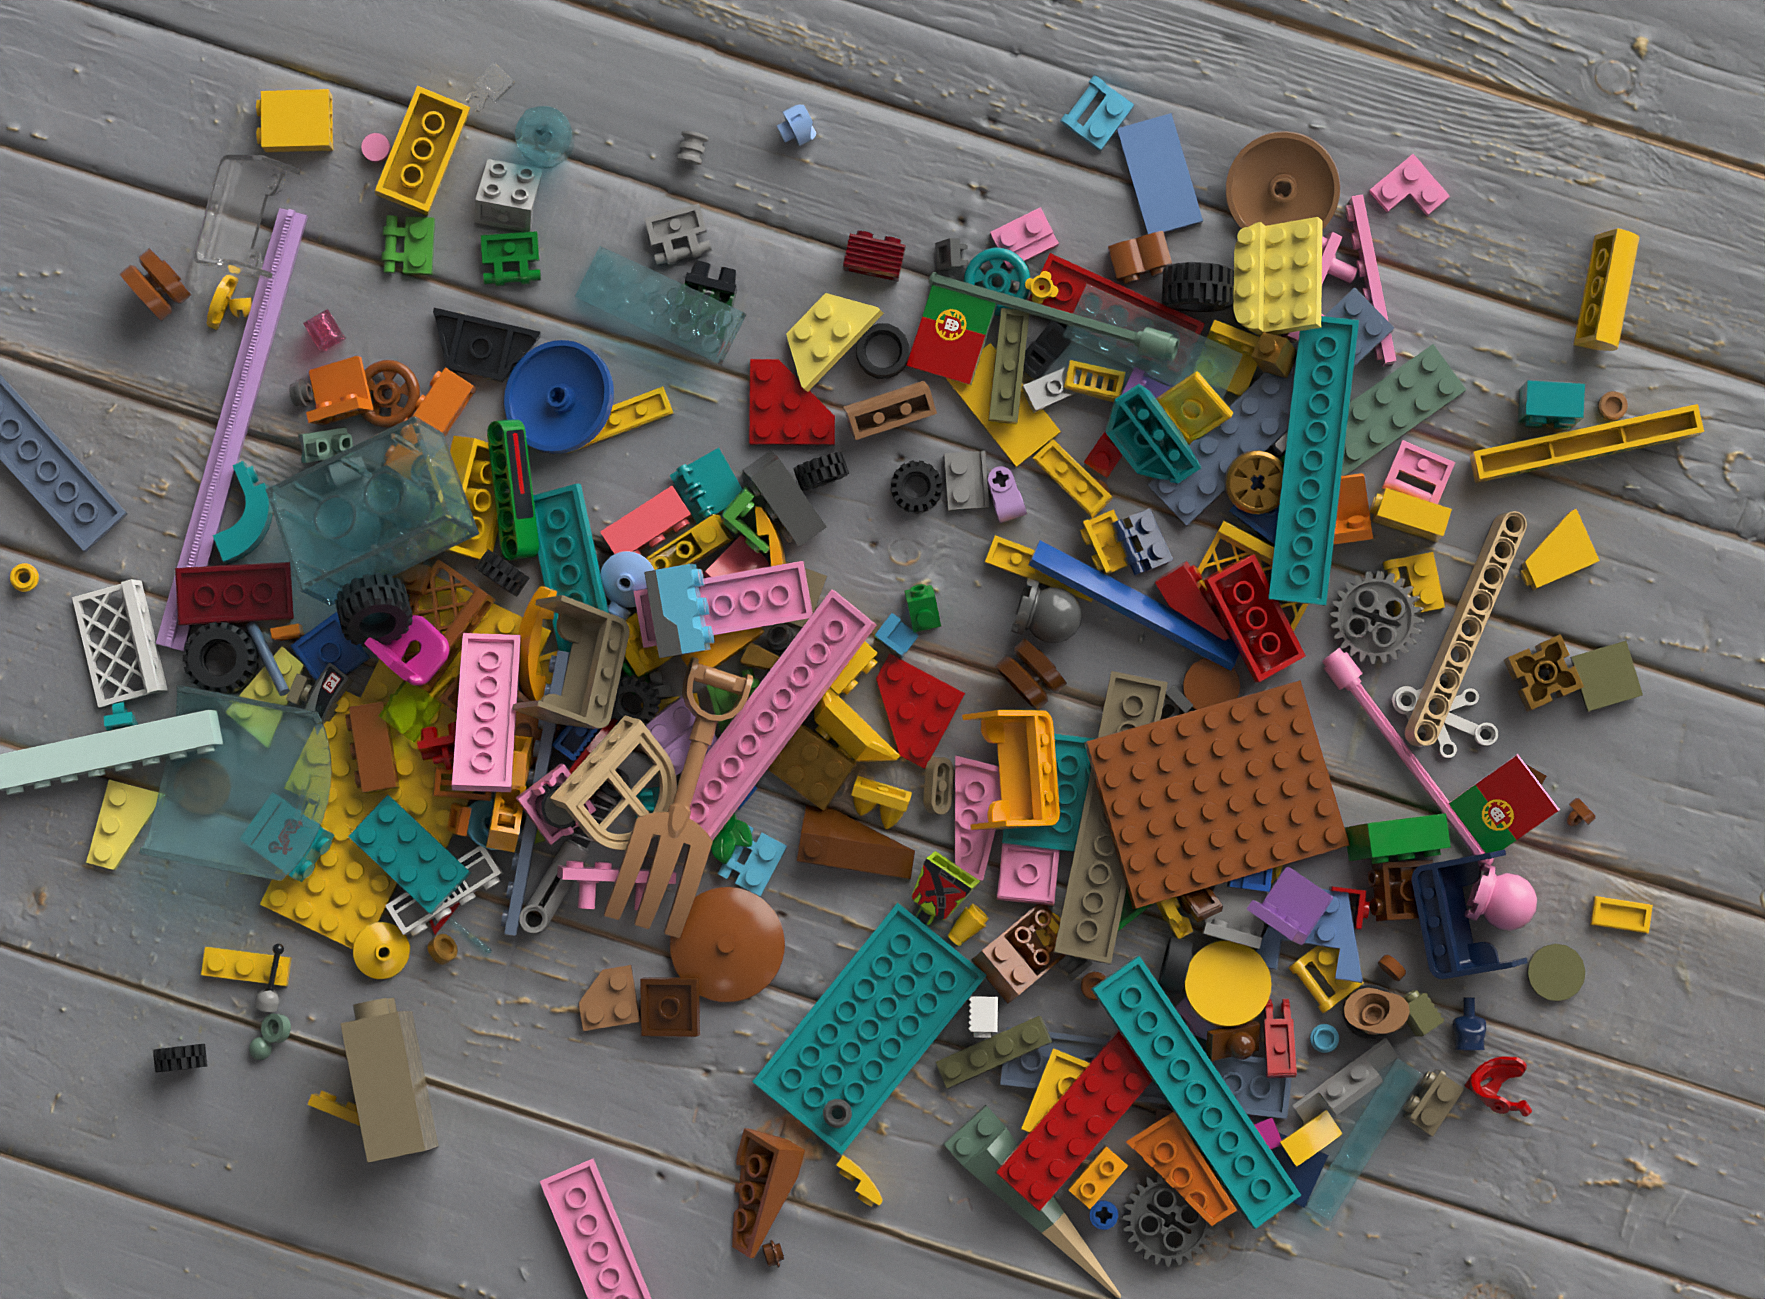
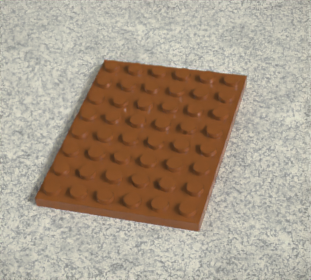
(1216, 794)

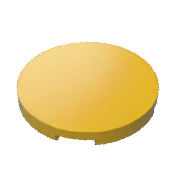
(1227, 984)

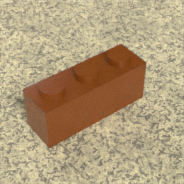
(372, 748)

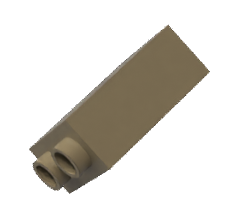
(388, 1081)

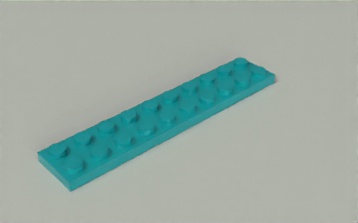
(1314, 462)
(1196, 1092)

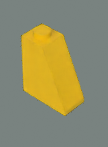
(1560, 553)

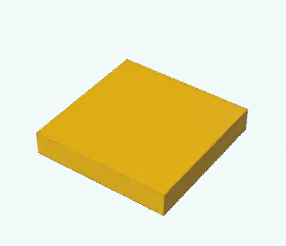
(1194, 407)

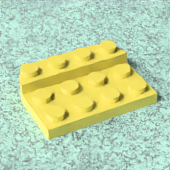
(1279, 276)

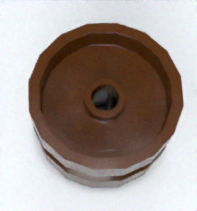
(1035, 670)

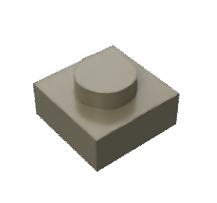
(299, 690)

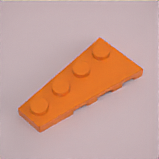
(1179, 1161)

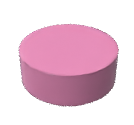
(376, 147)

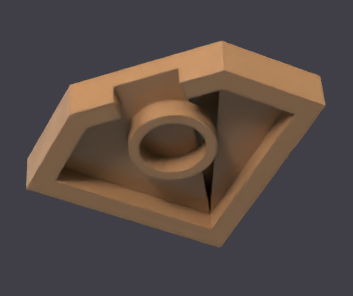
(610, 1000)

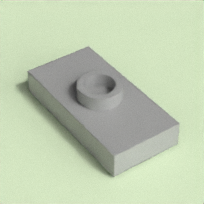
(1048, 390)

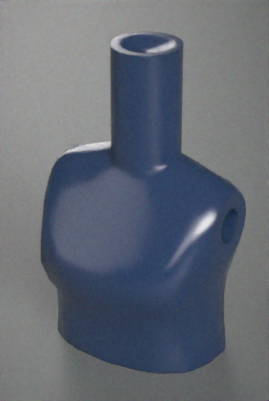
(1469, 1029)

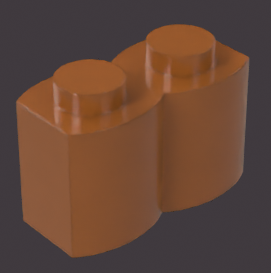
(1139, 257)

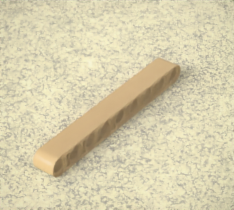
(1456, 638)

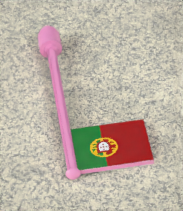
(1485, 815)

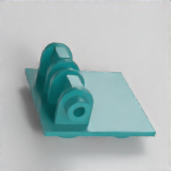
(706, 485)

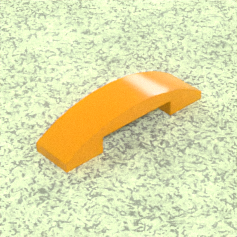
(767, 528)
(530, 630)

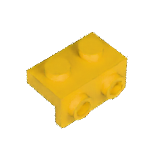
(1099, 533)

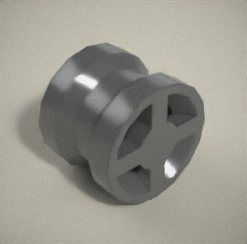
(1073, 966)

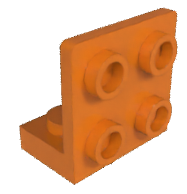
(339, 391)
(1353, 511)

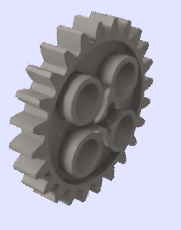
(1369, 641)

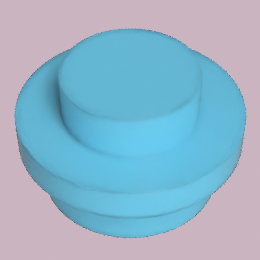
(1324, 1038)

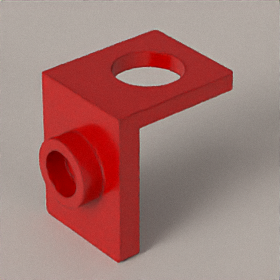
(1362, 906)

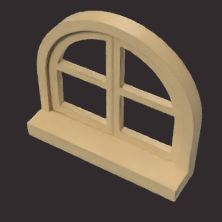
(601, 766)

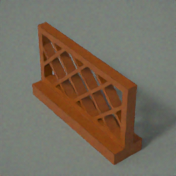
(464, 622)

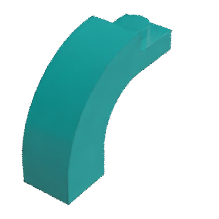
(254, 523)

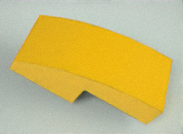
(1311, 1138)
(868, 1191)

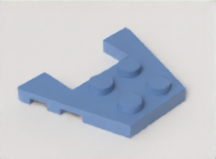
(1332, 930)

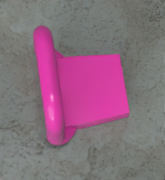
(426, 663)

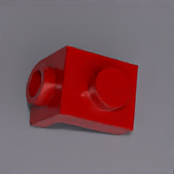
(1104, 456)

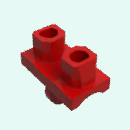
(438, 748)

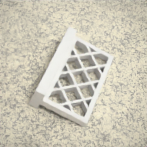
(140, 631)

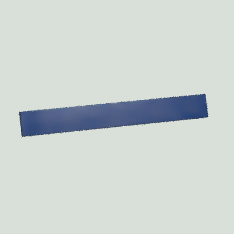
(1133, 604)

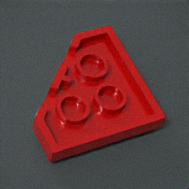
(784, 410)
(916, 708)

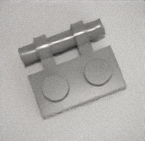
(674, 226)

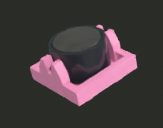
(548, 818)

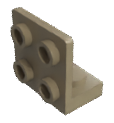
(1432, 1102)

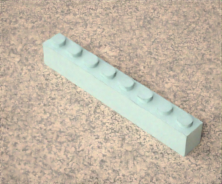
(109, 750)

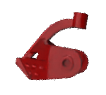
(1499, 1070)

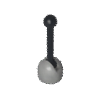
(268, 999)

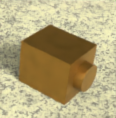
(1274, 354)

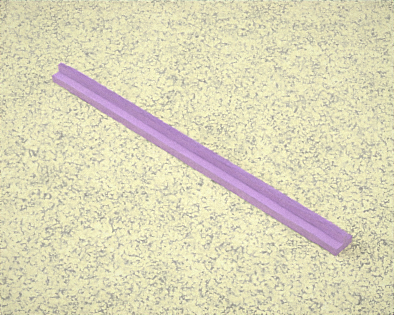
(236, 412)

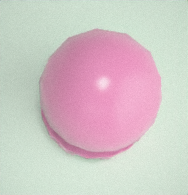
(1503, 899)

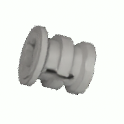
(692, 147)

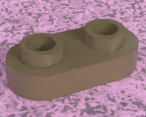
(938, 785)

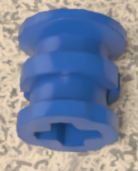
(1109, 1221)

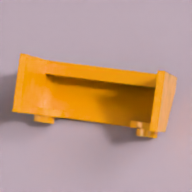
(1025, 768)

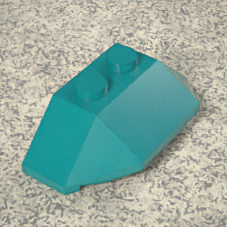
(1150, 437)

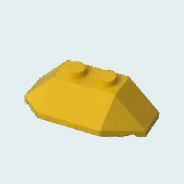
(850, 731)

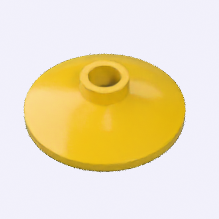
(367, 948)

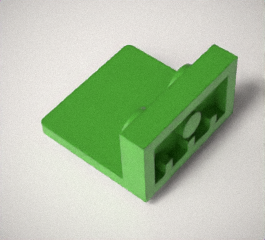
(742, 505)

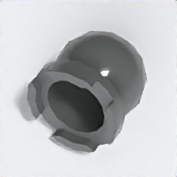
(1049, 613)

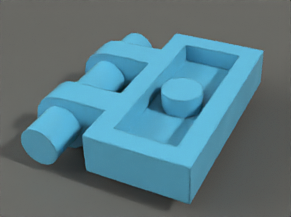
(759, 865)

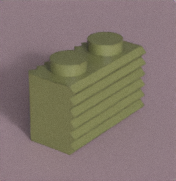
(1422, 1014)

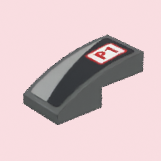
(327, 692)

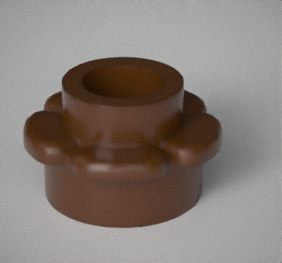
(773, 1253)

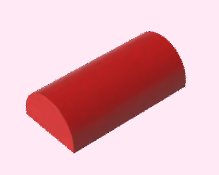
(1252, 619)

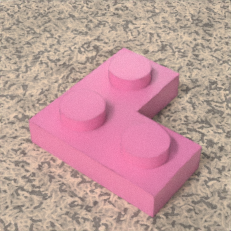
(1413, 180)

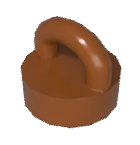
(1579, 813)

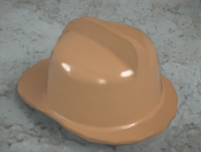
(1376, 1011)

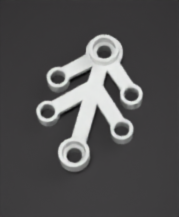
(1451, 719)

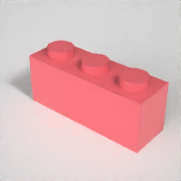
(648, 523)

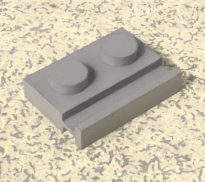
(966, 480)

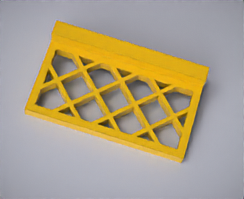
(1251, 545)

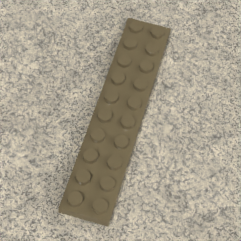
(1096, 878)

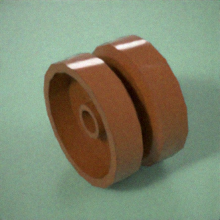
(155, 284)

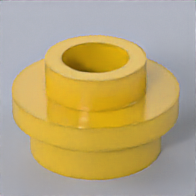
(16, 573)

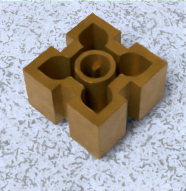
(1559, 680)

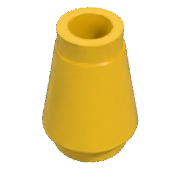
(968, 924)

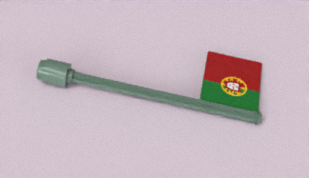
(961, 315)

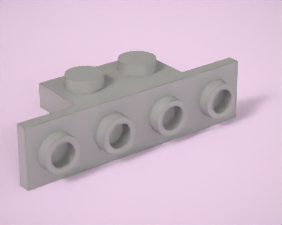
(1348, 1084)

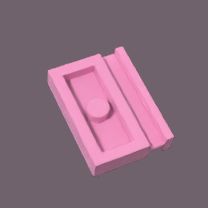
(1026, 236)

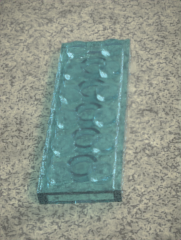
(660, 305)
(1195, 352)

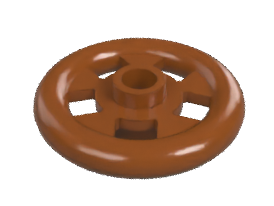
(410, 388)

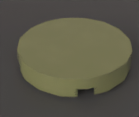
(1556, 972)

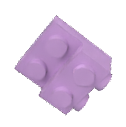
(672, 731)

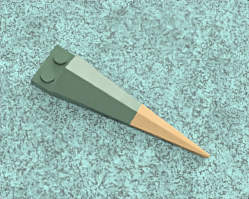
(982, 1148)

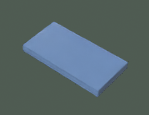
(1159, 174)

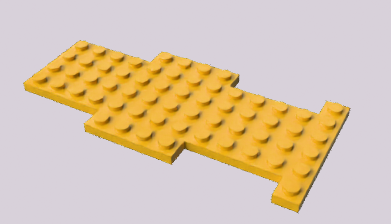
(346, 884)

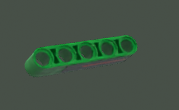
(513, 489)

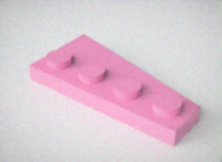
(975, 789)

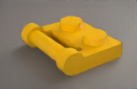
(1422, 576)
(1326, 962)

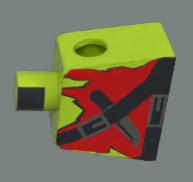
(941, 888)

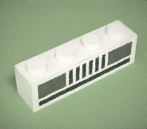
(484, 873)

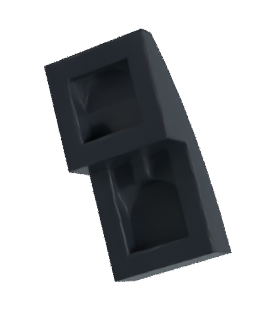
(1045, 350)

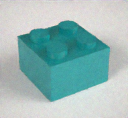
(1551, 404)

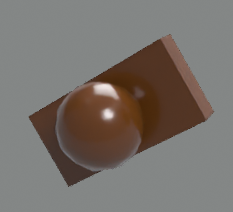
(1201, 904)
(1233, 1041)

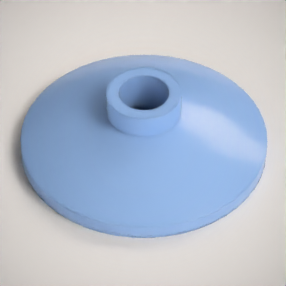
(624, 565)

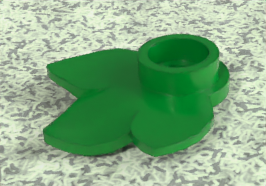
(732, 834)

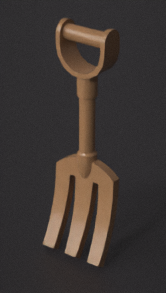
(675, 825)

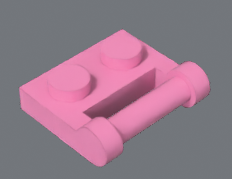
(1422, 466)

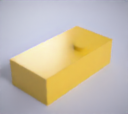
(422, 150)

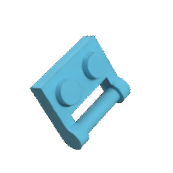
(1105, 118)

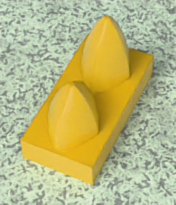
(892, 800)

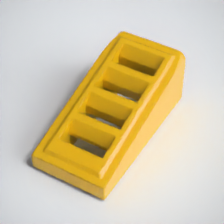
(1106, 373)

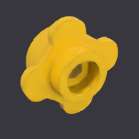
(1045, 280)

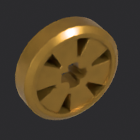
(1239, 484)

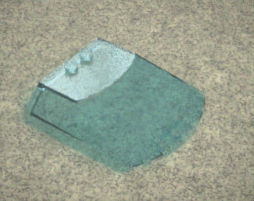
(250, 800)

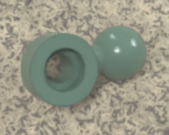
(274, 1029)

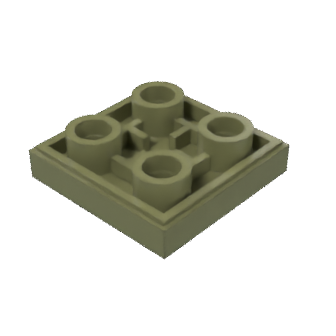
(1607, 676)

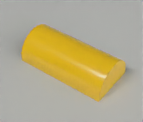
(1606, 290)

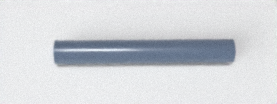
(267, 658)

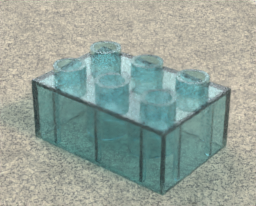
(372, 509)

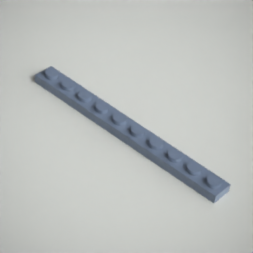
(527, 833)

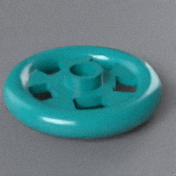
(997, 257)

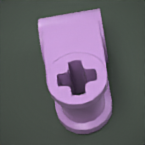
(1007, 499)

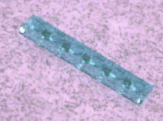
(1363, 1139)

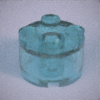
(554, 149)

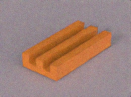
(438, 781)

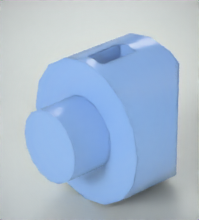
(797, 125)

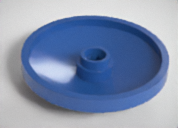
(560, 396)

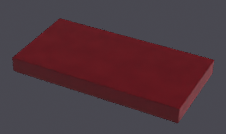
(234, 593)

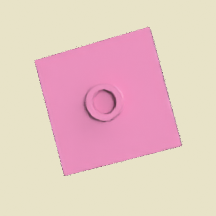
(1028, 874)

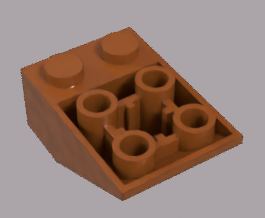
(1018, 954)

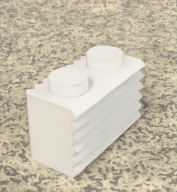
(983, 1016)

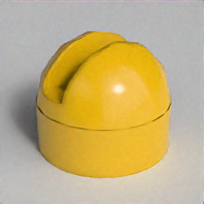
(240, 304)

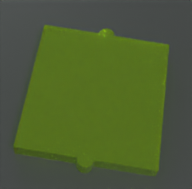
(410, 710)

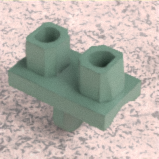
(324, 444)

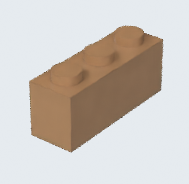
(890, 410)

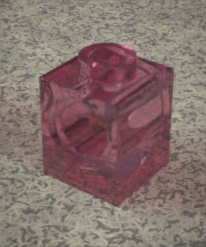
(324, 330)

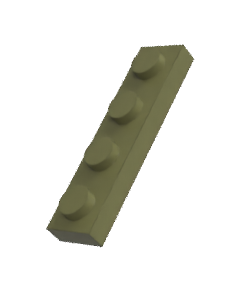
(1008, 366)
(993, 1052)

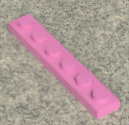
(1368, 269)

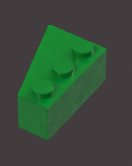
(1398, 838)

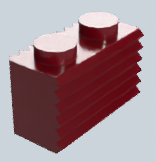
(874, 256)

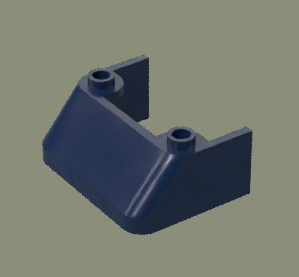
(1443, 923)

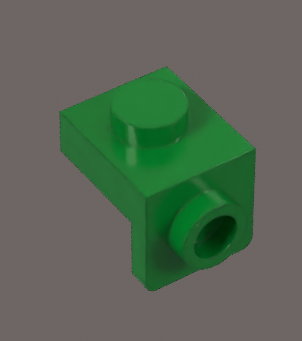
(922, 607)

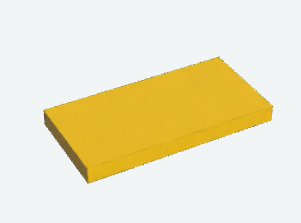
(1018, 440)

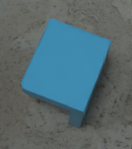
(896, 635)

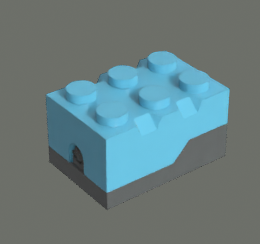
(678, 610)

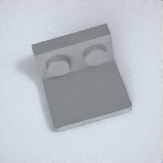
(507, 195)
(1235, 921)

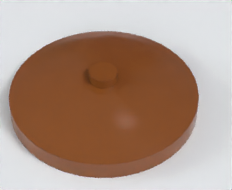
(729, 944)

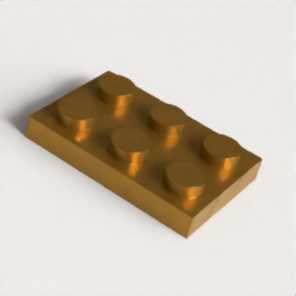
(812, 766)

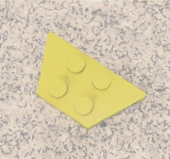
(827, 335)

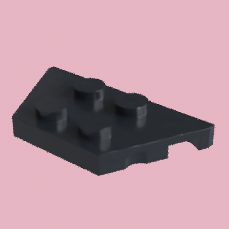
(482, 345)

